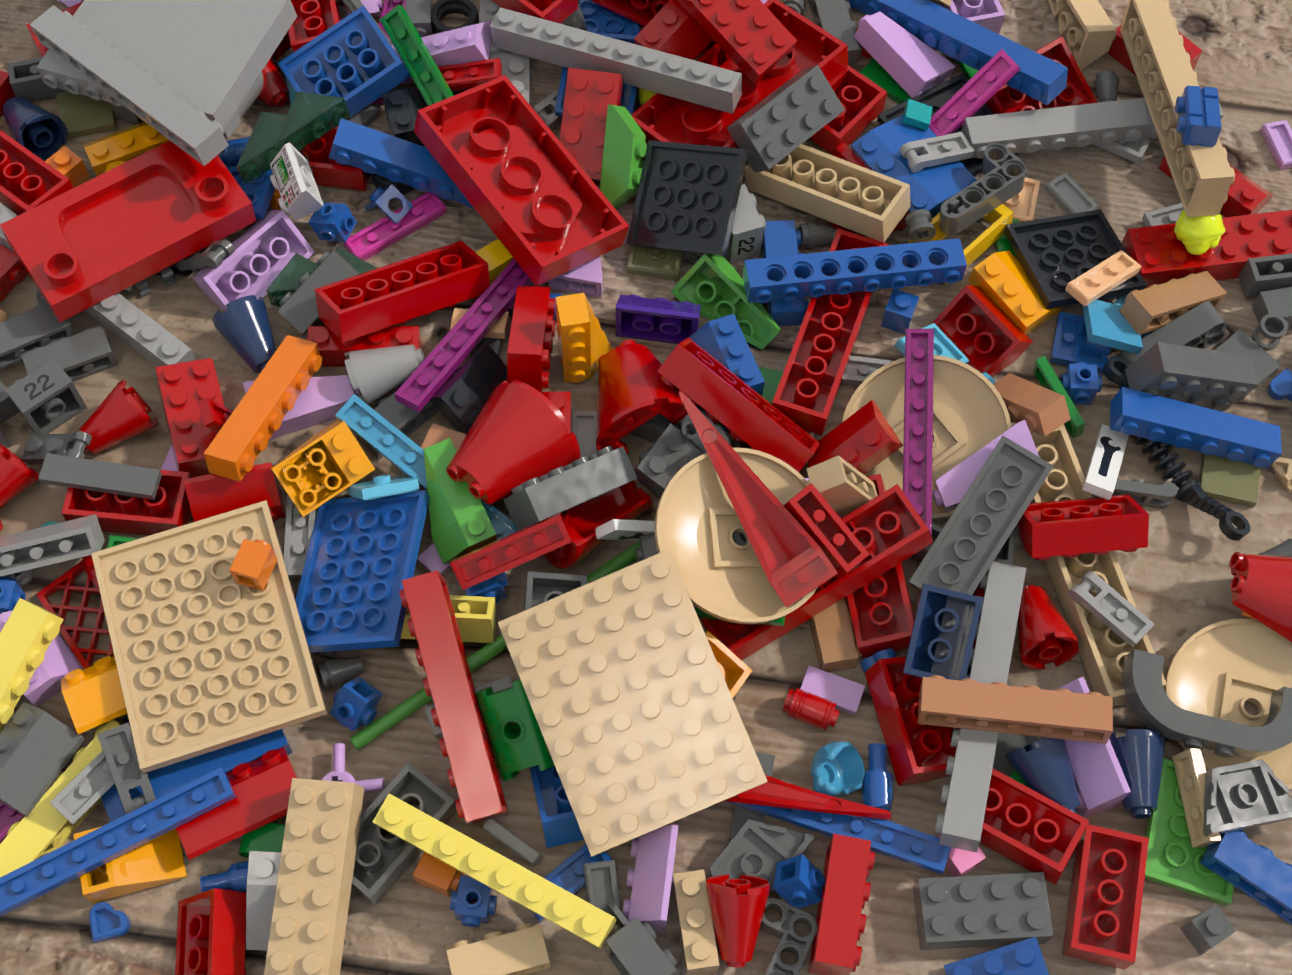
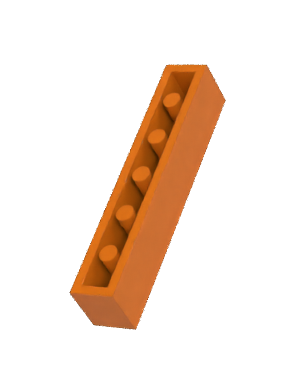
(263, 408)

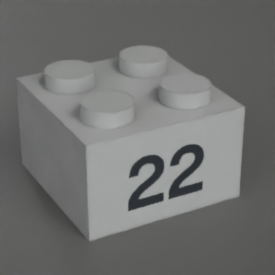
(746, 230)

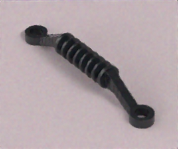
(1188, 492)

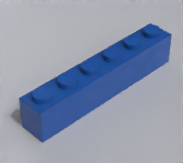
(393, 159)
(1195, 427)
(181, 773)

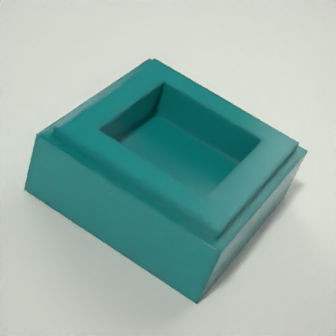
(917, 114)

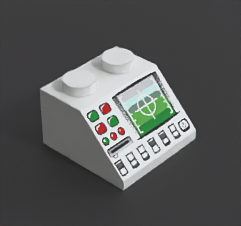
(295, 183)

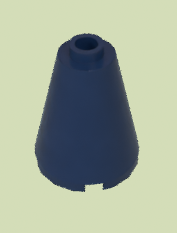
(34, 127)
(247, 330)
(1141, 761)
(1047, 770)

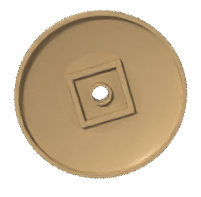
(965, 416)
(698, 528)
(1226, 668)

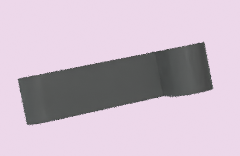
(1001, 181)
(1195, 327)
(789, 939)

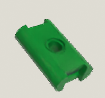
(512, 750)

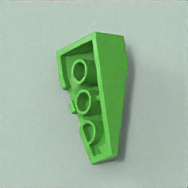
(721, 293)
(456, 516)

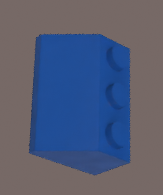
(727, 344)

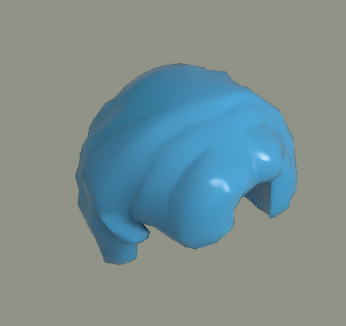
(837, 769)

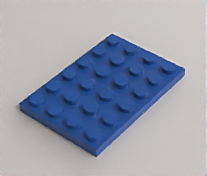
(356, 571)

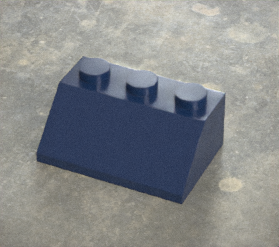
(942, 633)

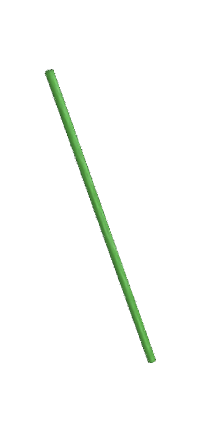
(475, 661)

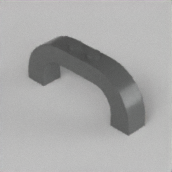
(1152, 706)

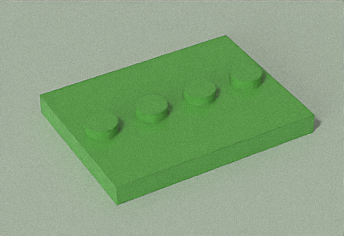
(1170, 852)

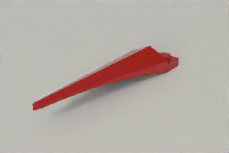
(782, 545)
(787, 795)

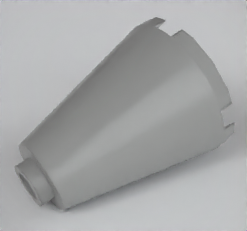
(381, 369)

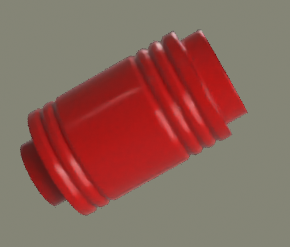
(810, 709)

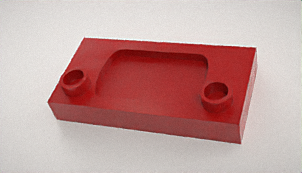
(686, 122)
(520, 179)
(126, 226)

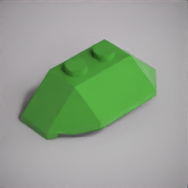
(621, 156)

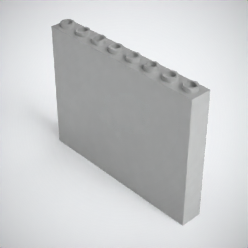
(194, 46)

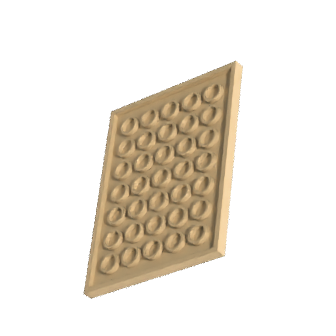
(198, 651)
(631, 703)

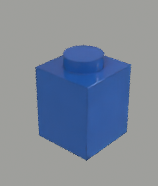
(899, 311)

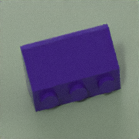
(656, 319)

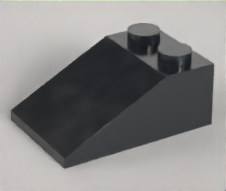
(401, 112)
(470, 387)

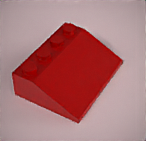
(1076, 91)
(915, 750)

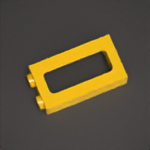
(998, 218)

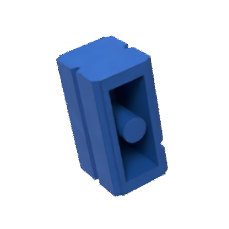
(1199, 116)

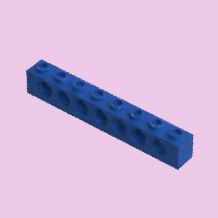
(865, 262)

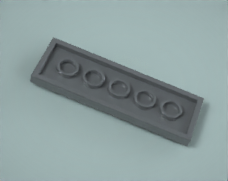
(983, 519)

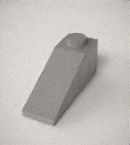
(260, 897)

